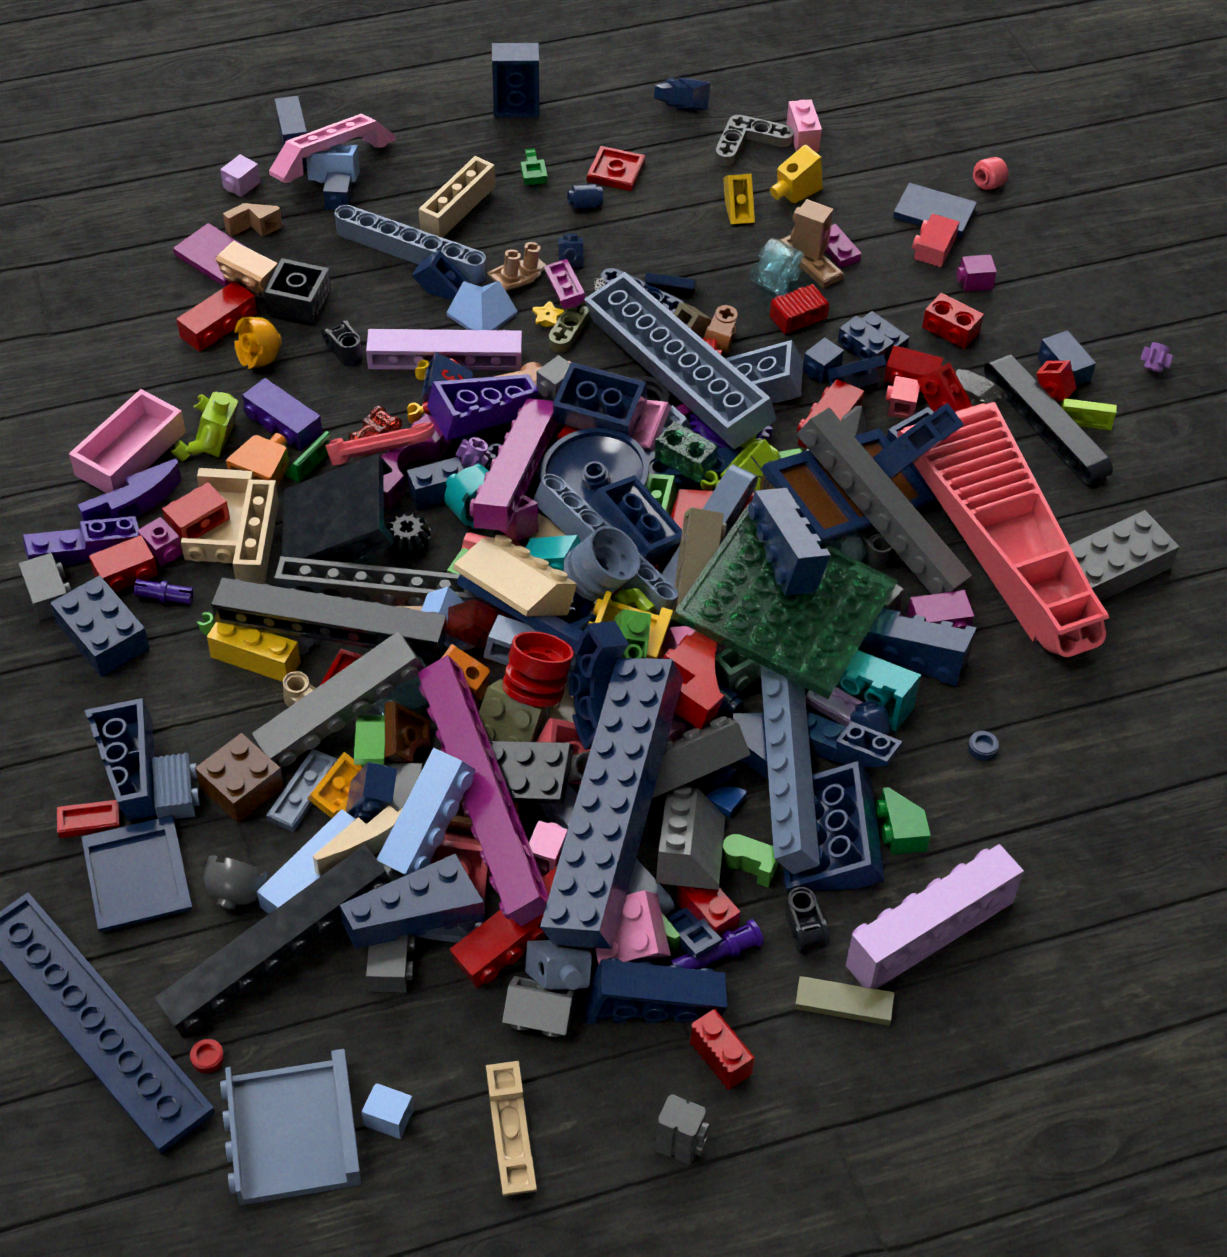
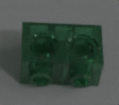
(686, 451)

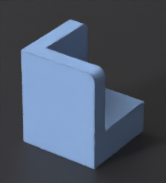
(387, 1110)

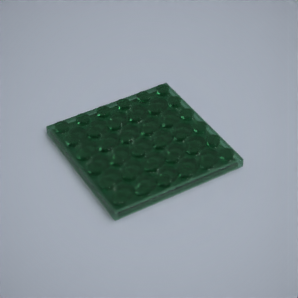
(795, 635)

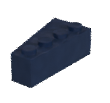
(788, 542)
(921, 645)

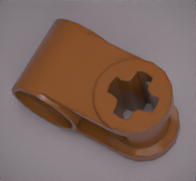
(723, 327)

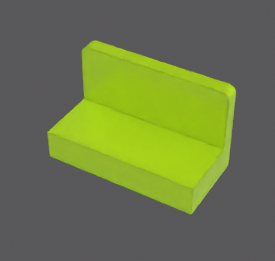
(1090, 413)

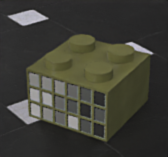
(509, 719)

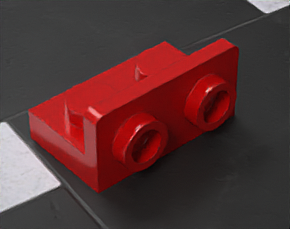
(944, 387)

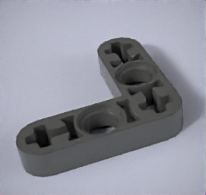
(738, 129)

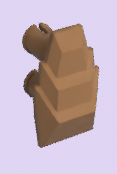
(519, 272)

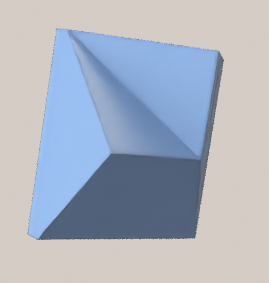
(482, 307)

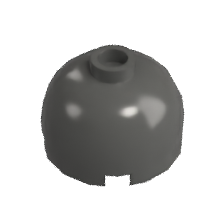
(232, 882)

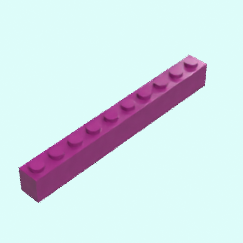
(488, 798)

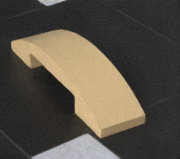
(510, 1128)

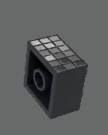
(297, 290)

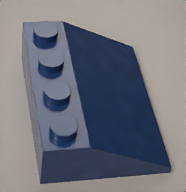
(845, 833)

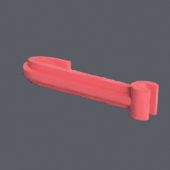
(342, 451)

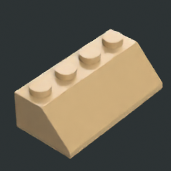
(517, 577)

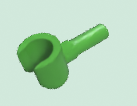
(210, 622)

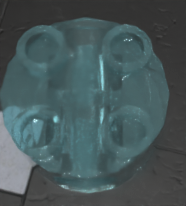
(777, 266)

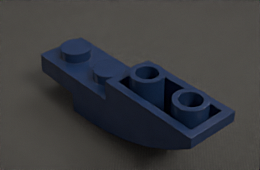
(918, 441)
(850, 742)

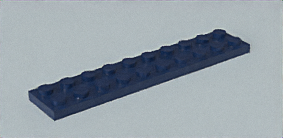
(99, 1026)

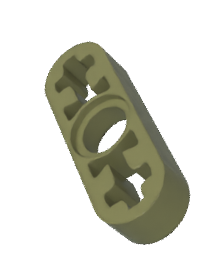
(570, 332)

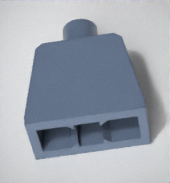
(562, 965)

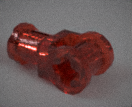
(377, 424)

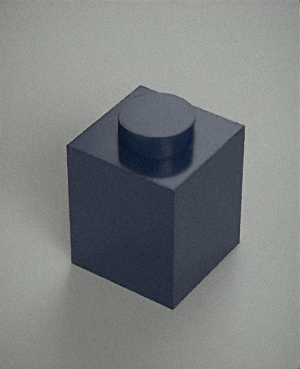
(337, 190)
(822, 357)

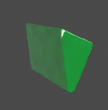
(309, 459)

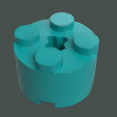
(462, 489)

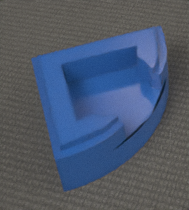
(727, 799)

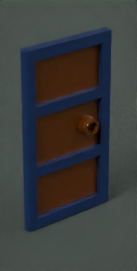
(824, 501)

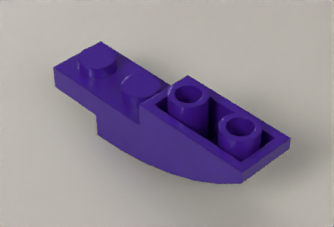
(141, 494)
(76, 545)

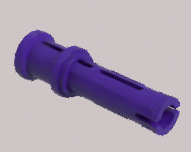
(732, 944)

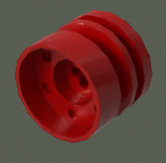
(537, 669)

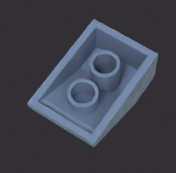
(773, 370)

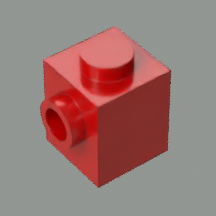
(1057, 379)

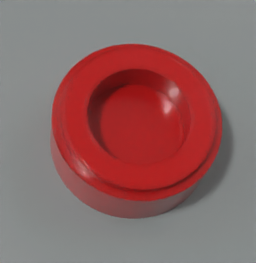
(207, 1056)

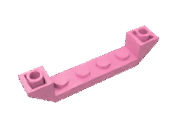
(289, 160)

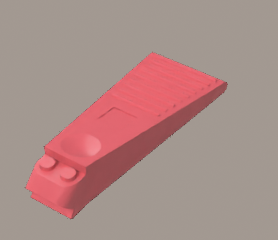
(1013, 532)

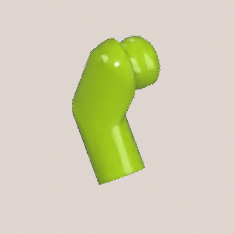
(634, 597)

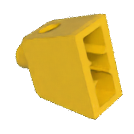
(799, 176)

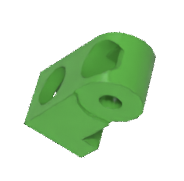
(751, 856)

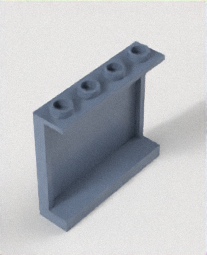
(290, 1131)

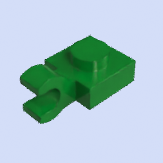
(533, 170)

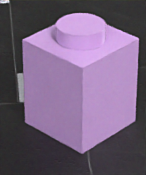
(240, 175)

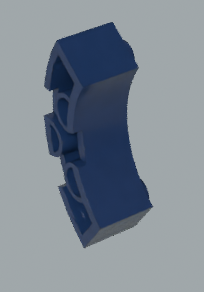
(589, 682)

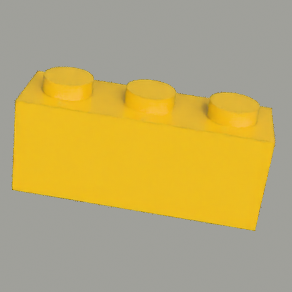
(254, 650)

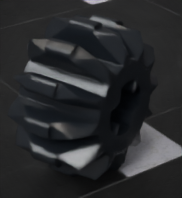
(409, 535)

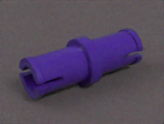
(163, 591)

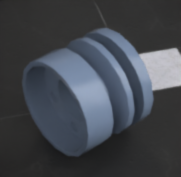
(602, 562)

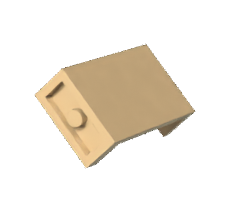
(220, 542)

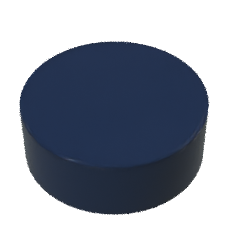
(983, 745)

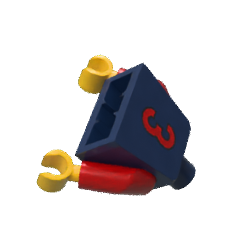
(438, 369)

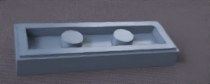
(293, 801)

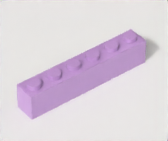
(467, 347)

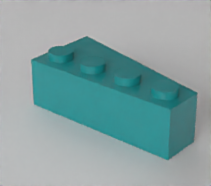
(883, 682)

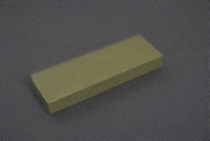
(844, 1000)

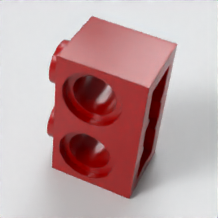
(952, 320)

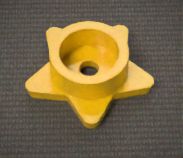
(547, 315)

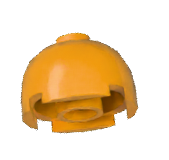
(257, 342)

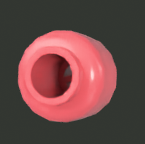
(990, 173)

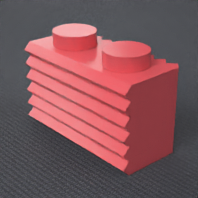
(935, 239)

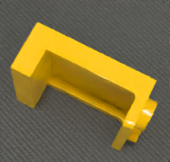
(608, 609)

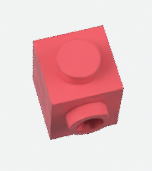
(902, 397)

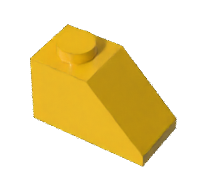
(739, 198)

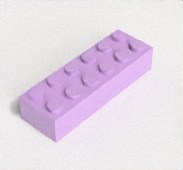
(933, 917)

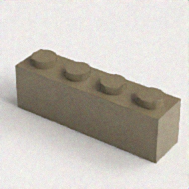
(698, 543)

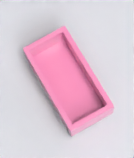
(127, 442)

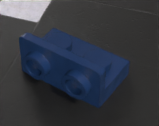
(858, 373)

